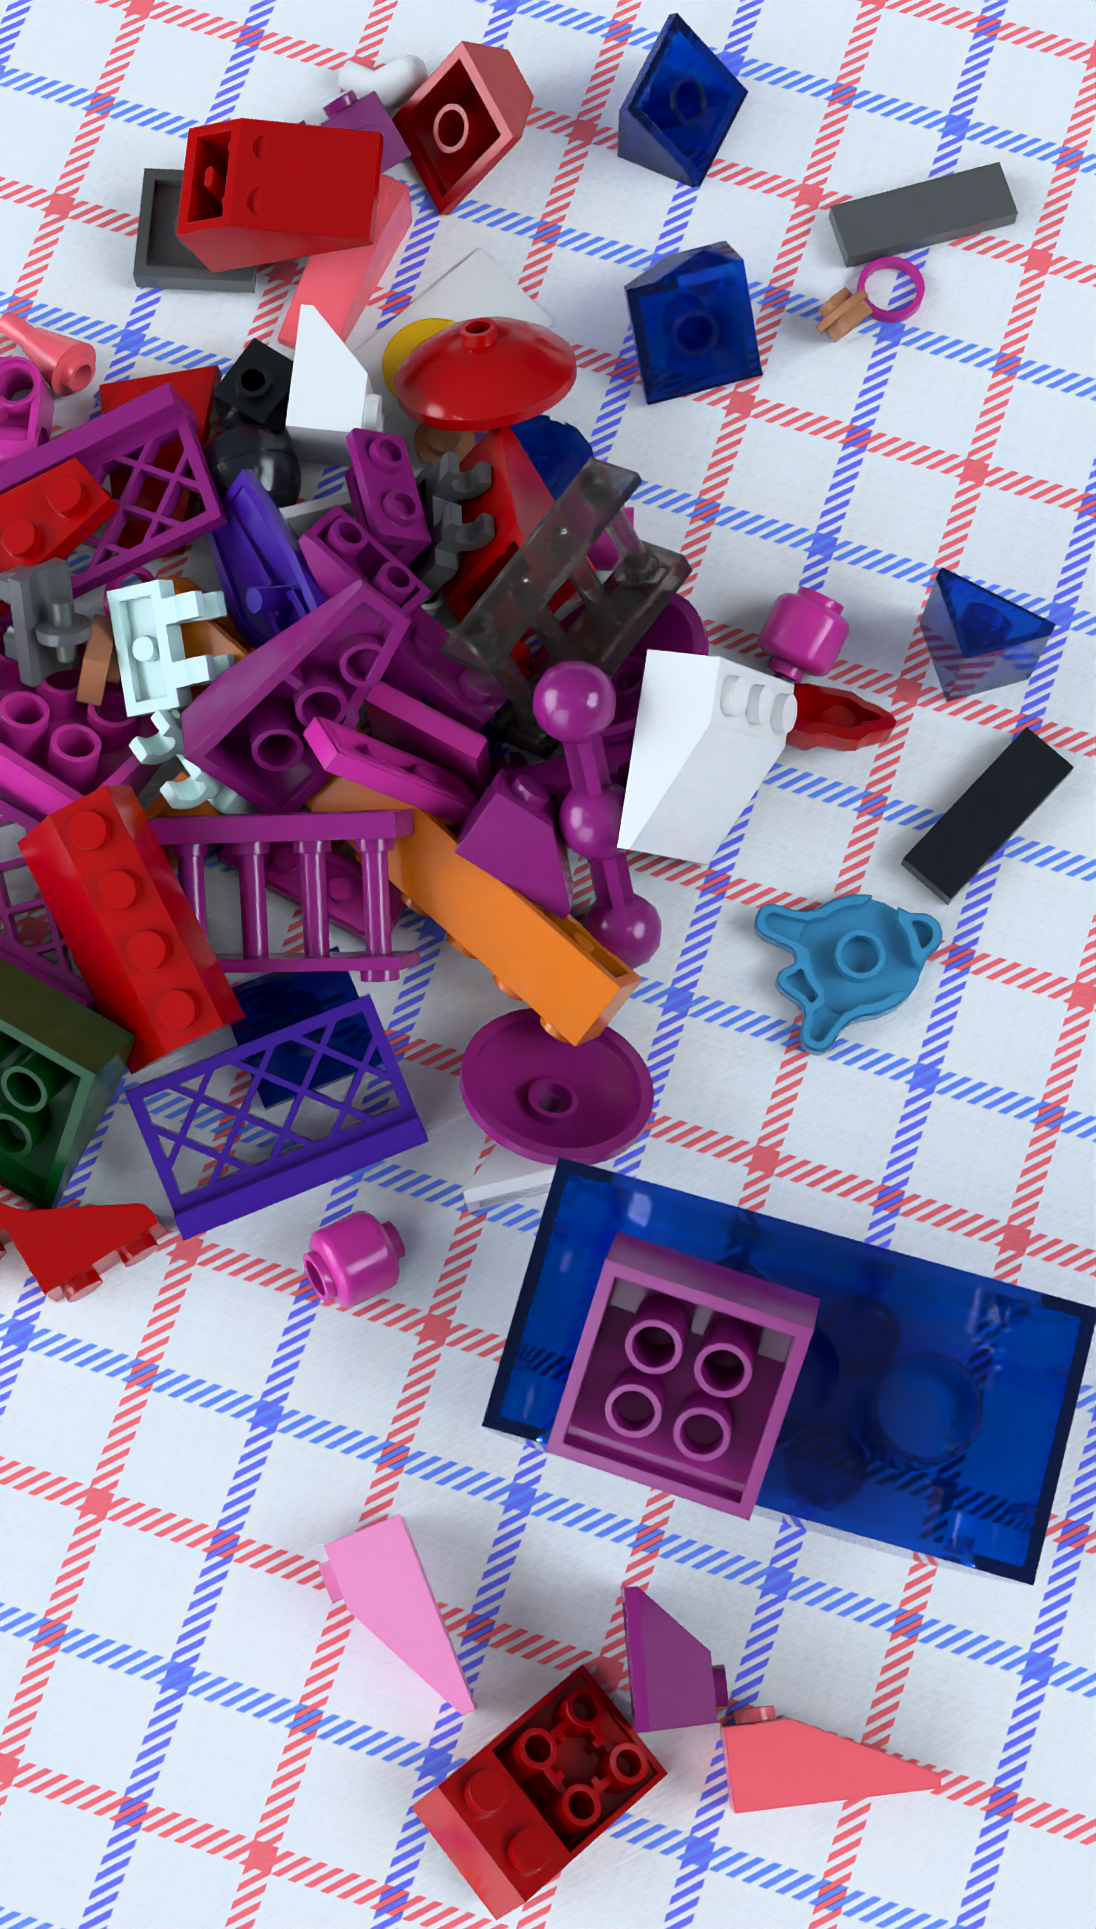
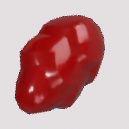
(836, 720)

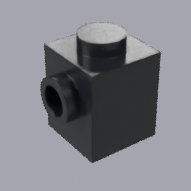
(255, 389)

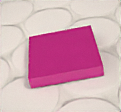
(428, 735)

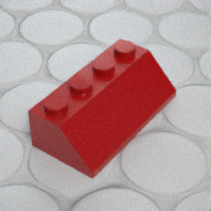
(129, 924)

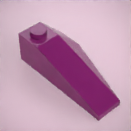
(255, 713)

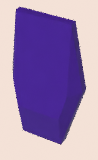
(261, 563)

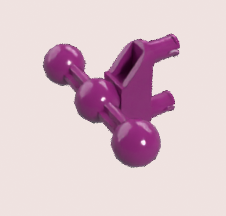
(589, 786)

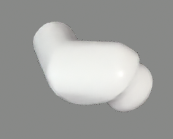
(391, 82)

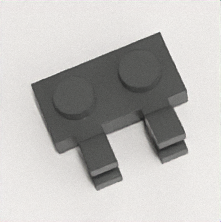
(439, 491)

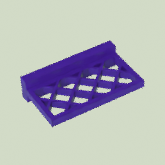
(295, 1169)

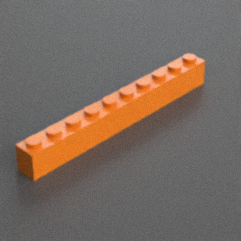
(530, 950)

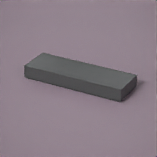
(923, 214)

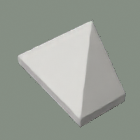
(506, 1179)

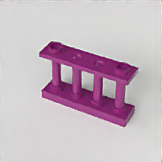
(311, 838)

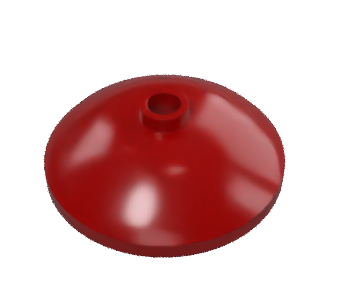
(485, 374)

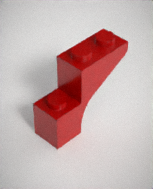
(77, 1244)

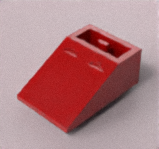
(277, 191)
(518, 505)
(539, 1793)

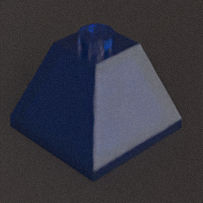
(693, 323)

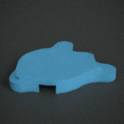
(849, 961)

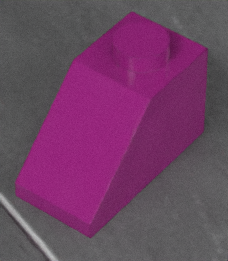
(519, 842)

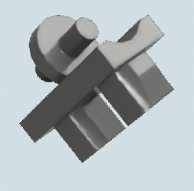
(44, 620)

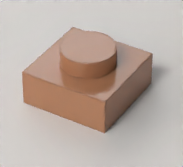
(99, 662)

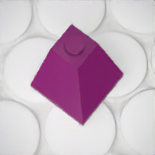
(668, 1669)

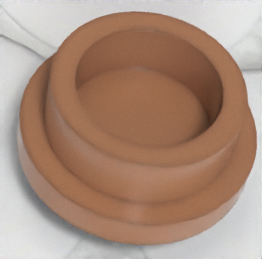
(843, 313)
(434, 443)

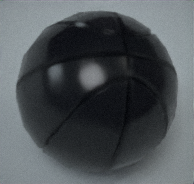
(256, 449)

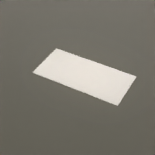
(467, 292)

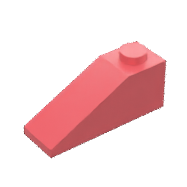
(345, 279)
(796, 1764)

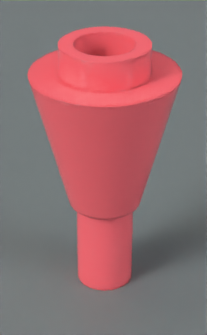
(61, 360)

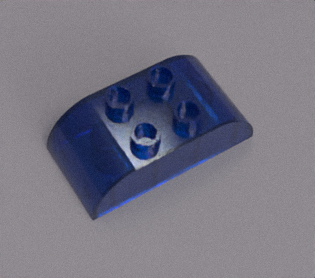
(922, 1402)

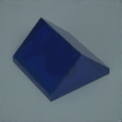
(678, 106)
(979, 637)
(290, 997)

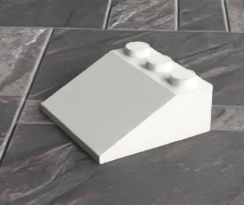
(700, 751)

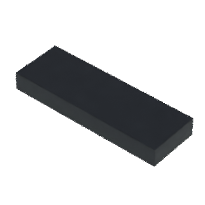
(987, 815)

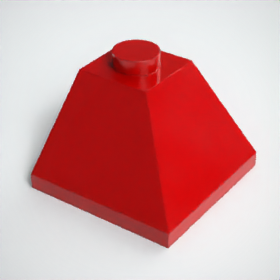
(464, 120)

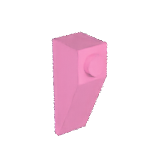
(391, 1596)

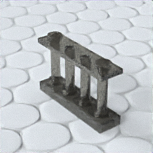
(614, 612)

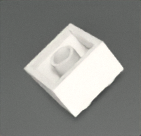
(328, 394)

